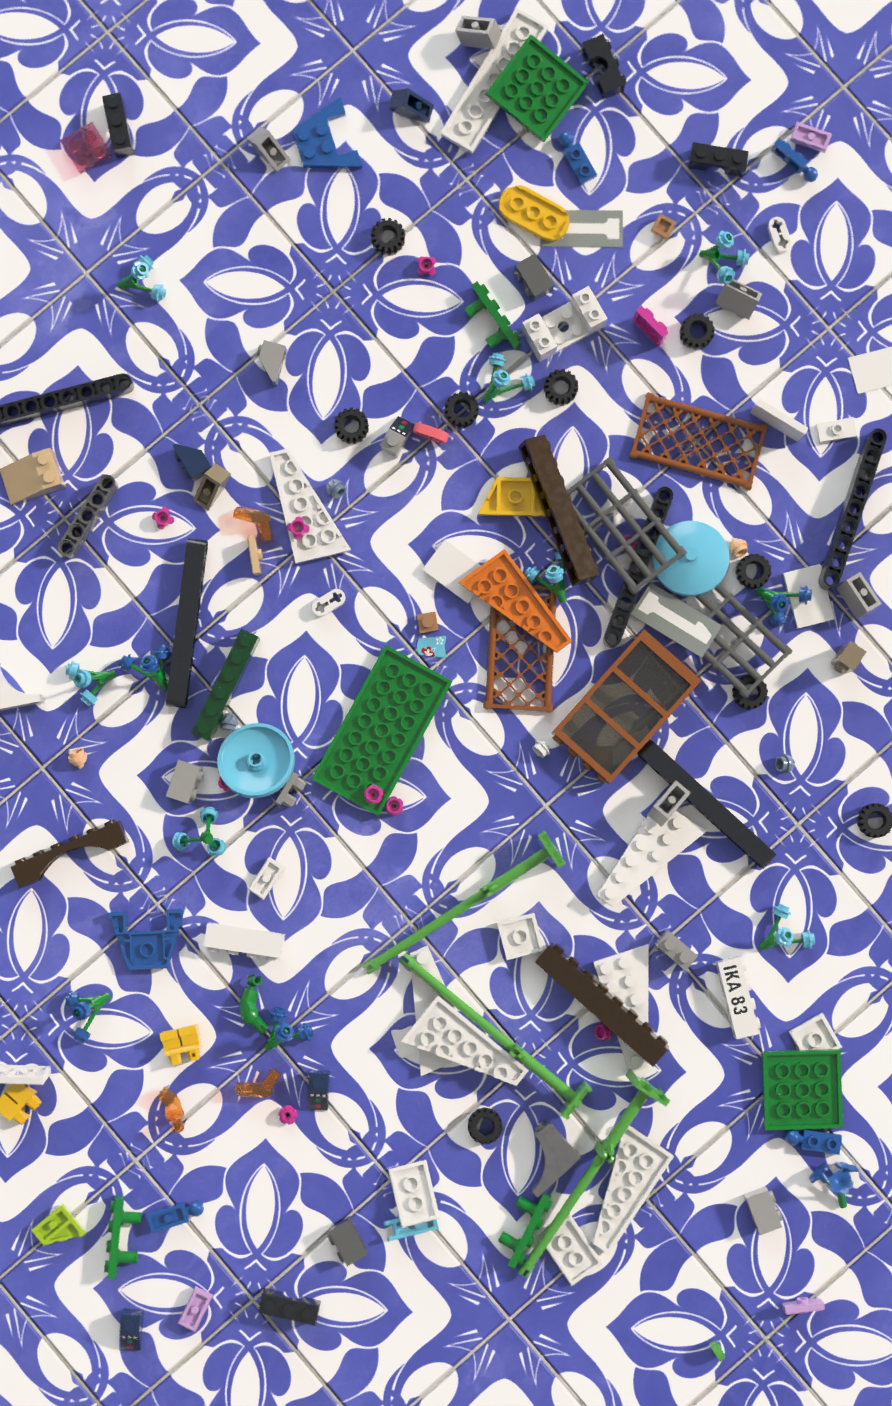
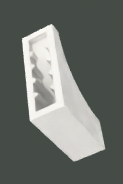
(12, 698)

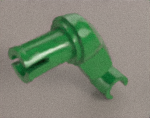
(248, 1007)

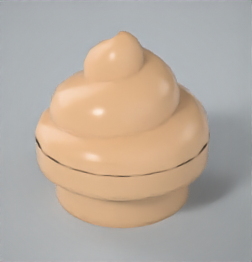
(738, 547)
(77, 757)

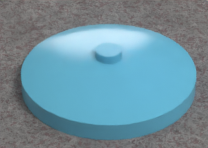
(703, 564)
(256, 760)

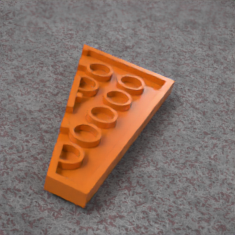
(510, 593)

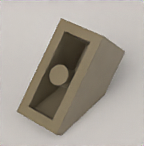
(211, 486)

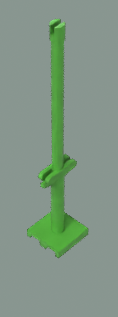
(511, 875)
(573, 1098)
(605, 1152)

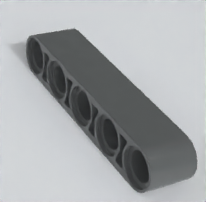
(87, 526)

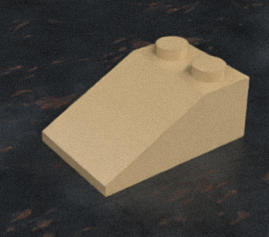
(32, 476)

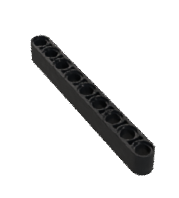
(59, 397)
(858, 502)
(618, 610)
(187, 623)
(707, 804)

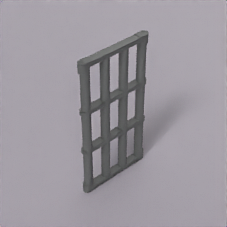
(640, 533)
(743, 637)

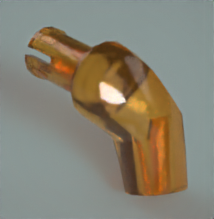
(255, 517)
(258, 1089)
(173, 1109)

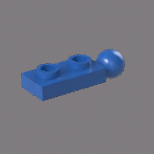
(577, 159)
(794, 160)
(815, 1140)
(173, 1215)

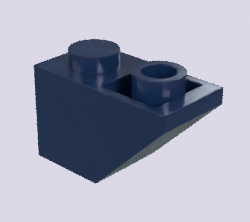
(193, 460)

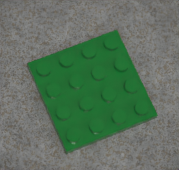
(537, 88)
(802, 1089)

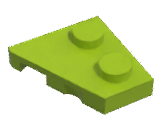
(58, 1227)

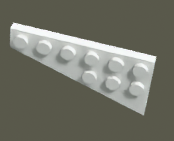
(300, 500)
(647, 853)
(628, 979)
(423, 998)
(455, 1038)
(632, 1178)

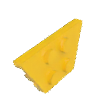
(512, 498)

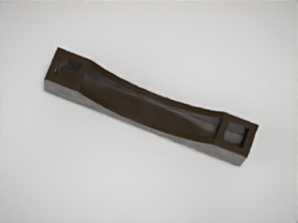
(32, 870)

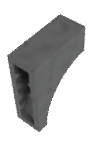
(558, 1156)

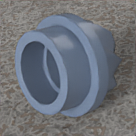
(335, 488)
(228, 722)
(784, 763)

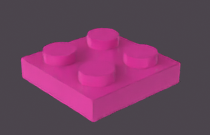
(650, 326)

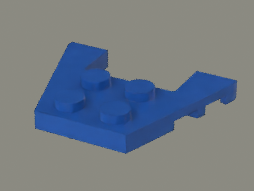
(316, 140)
(147, 948)

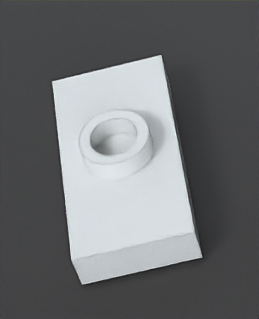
(836, 430)
(266, 878)

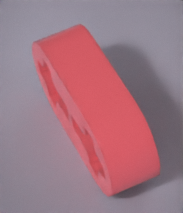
(430, 433)

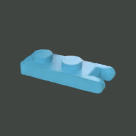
(400, 1232)

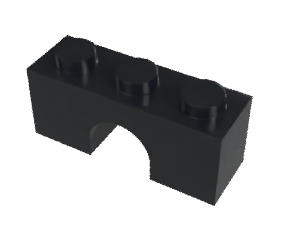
(598, 51)
(117, 125)
(729, 159)
(299, 1310)

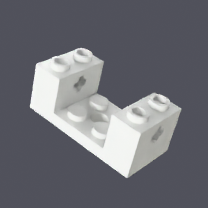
(581, 315)

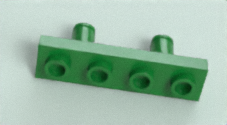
(484, 302)
(536, 1212)
(115, 1255)

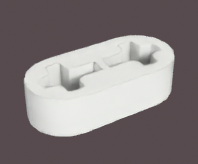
(783, 233)
(325, 599)

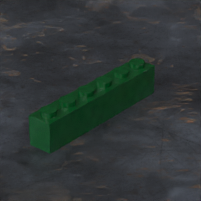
(226, 685)

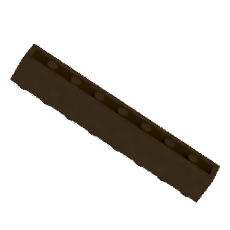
(558, 510)
(602, 1004)

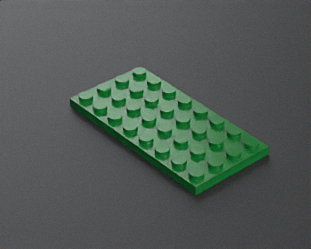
(382, 728)

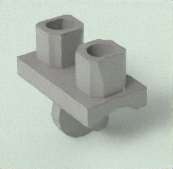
(284, 797)

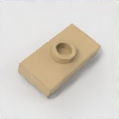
(255, 555)

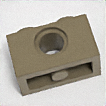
(848, 658)

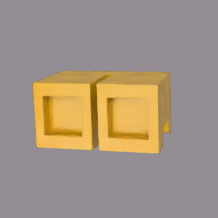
(181, 1040)
(14, 1101)

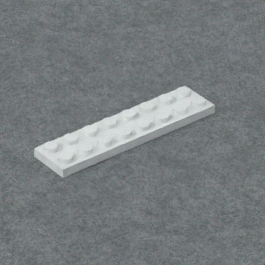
(475, 109)

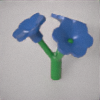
(839, 1182)

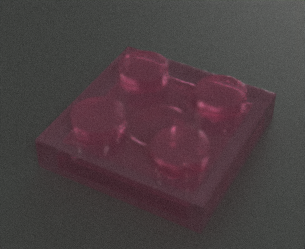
(86, 147)

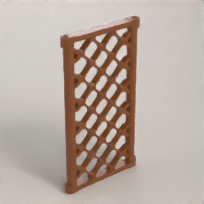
(746, 484)
(488, 703)

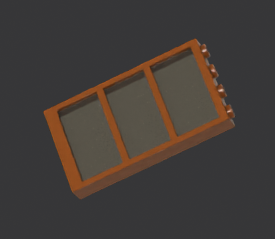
(625, 707)

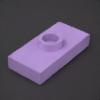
(810, 137)
(803, 1305)
(195, 1309)

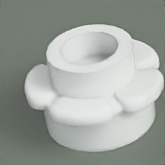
(541, 748)

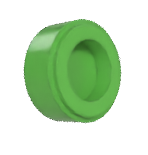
(717, 1350)

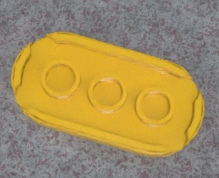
(534, 213)

